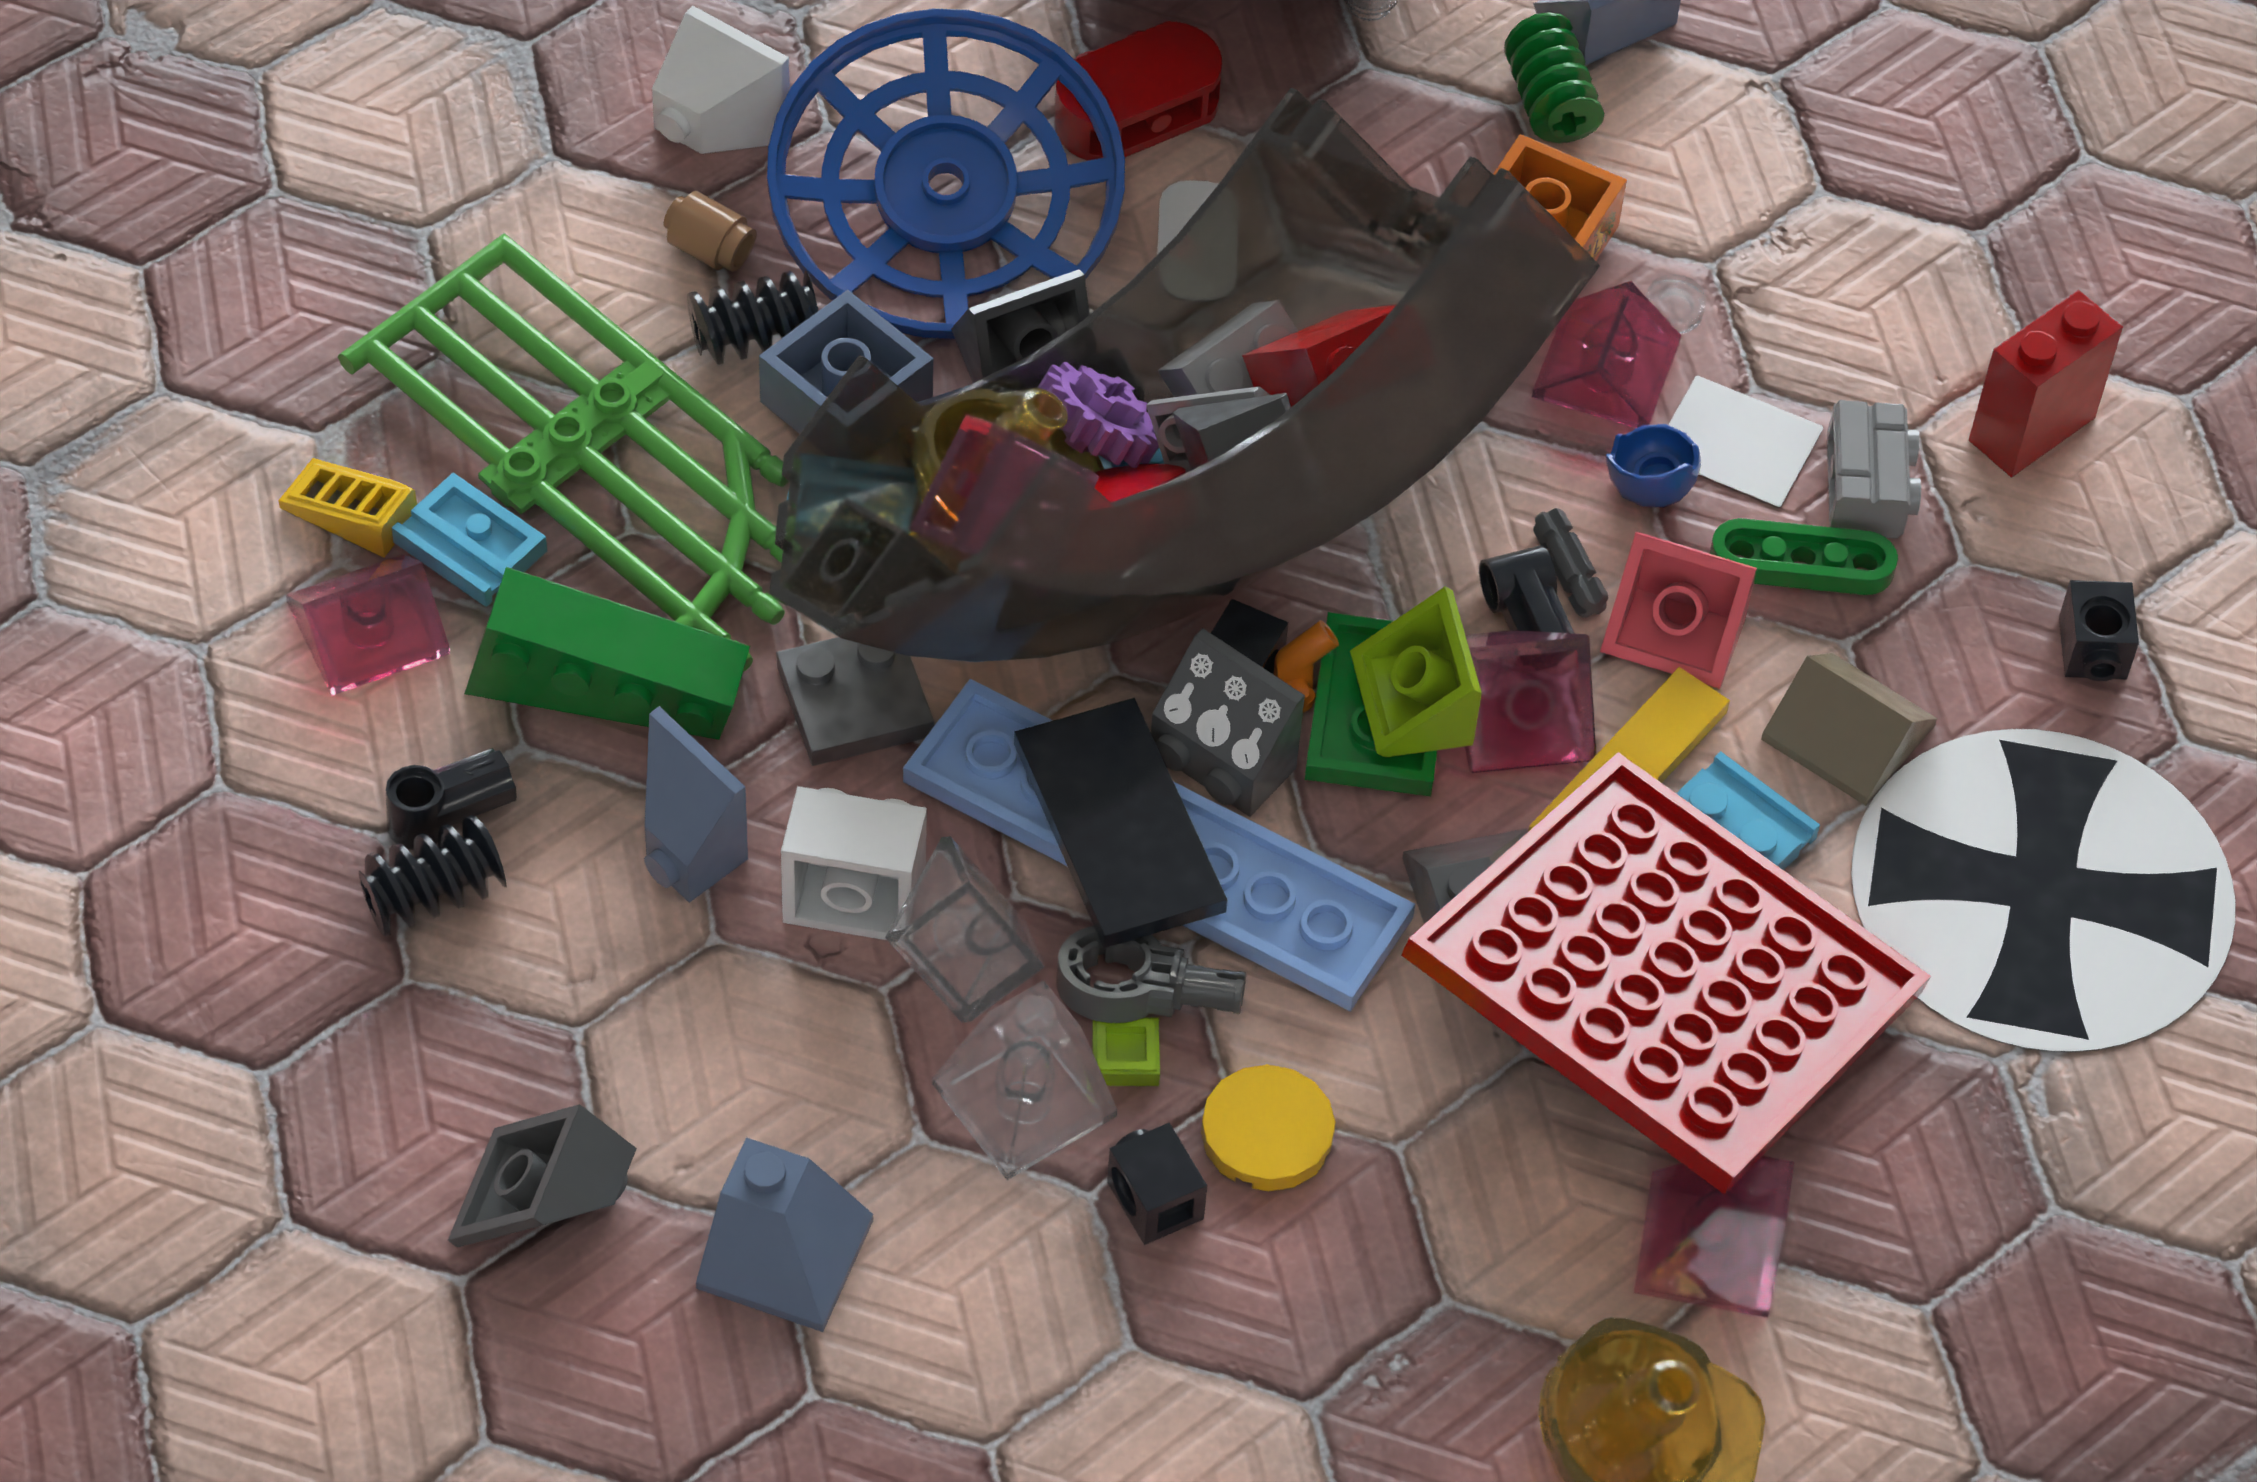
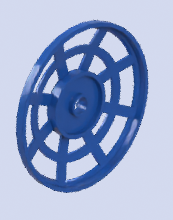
(940, 146)

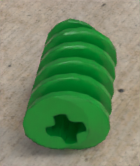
(1553, 78)

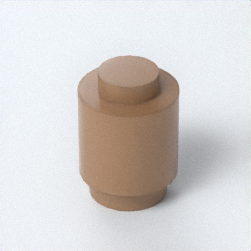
(709, 231)

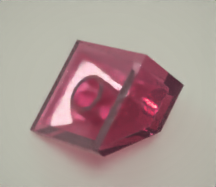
(1532, 700)
(1713, 1244)

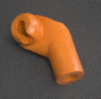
(1296, 660)

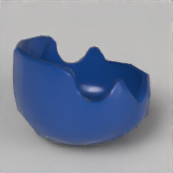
(1654, 465)

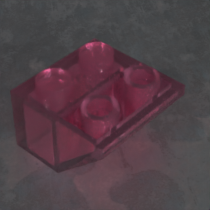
(979, 485)

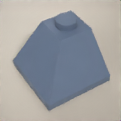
(690, 812)
(782, 1236)

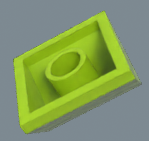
(1420, 680)

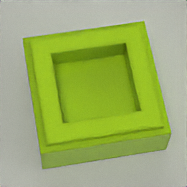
(1128, 1052)

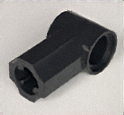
(1524, 590)
(426, 799)

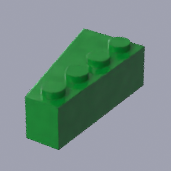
(602, 659)

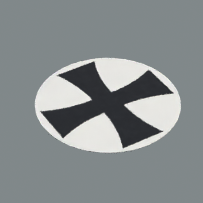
(2045, 889)

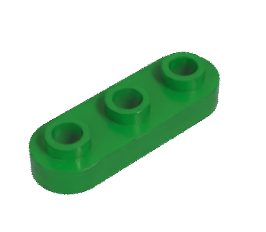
(1828, 552)

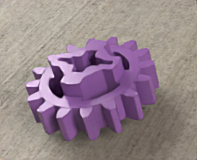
(1102, 415)

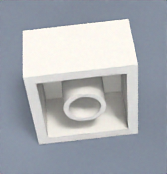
(850, 861)

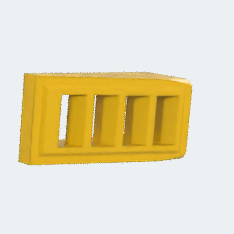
(357, 526)

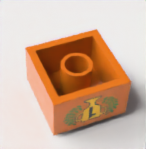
(1574, 192)

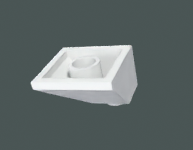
(718, 87)

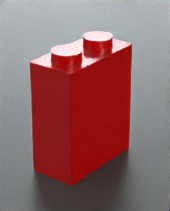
(1311, 354)
(2045, 383)

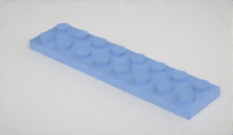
(1282, 900)

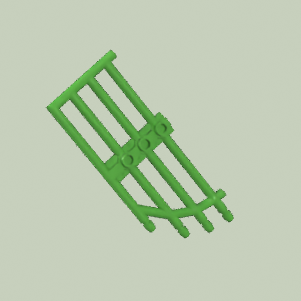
(585, 429)

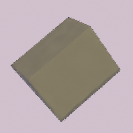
(1846, 726)

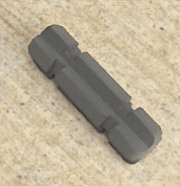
(1571, 563)

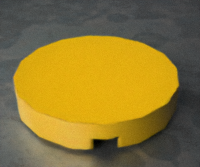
(1268, 1127)

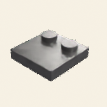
(852, 698)

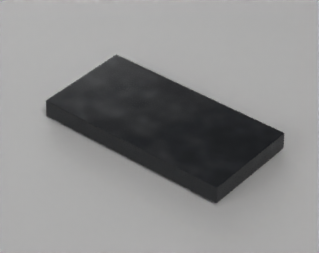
(1120, 822)

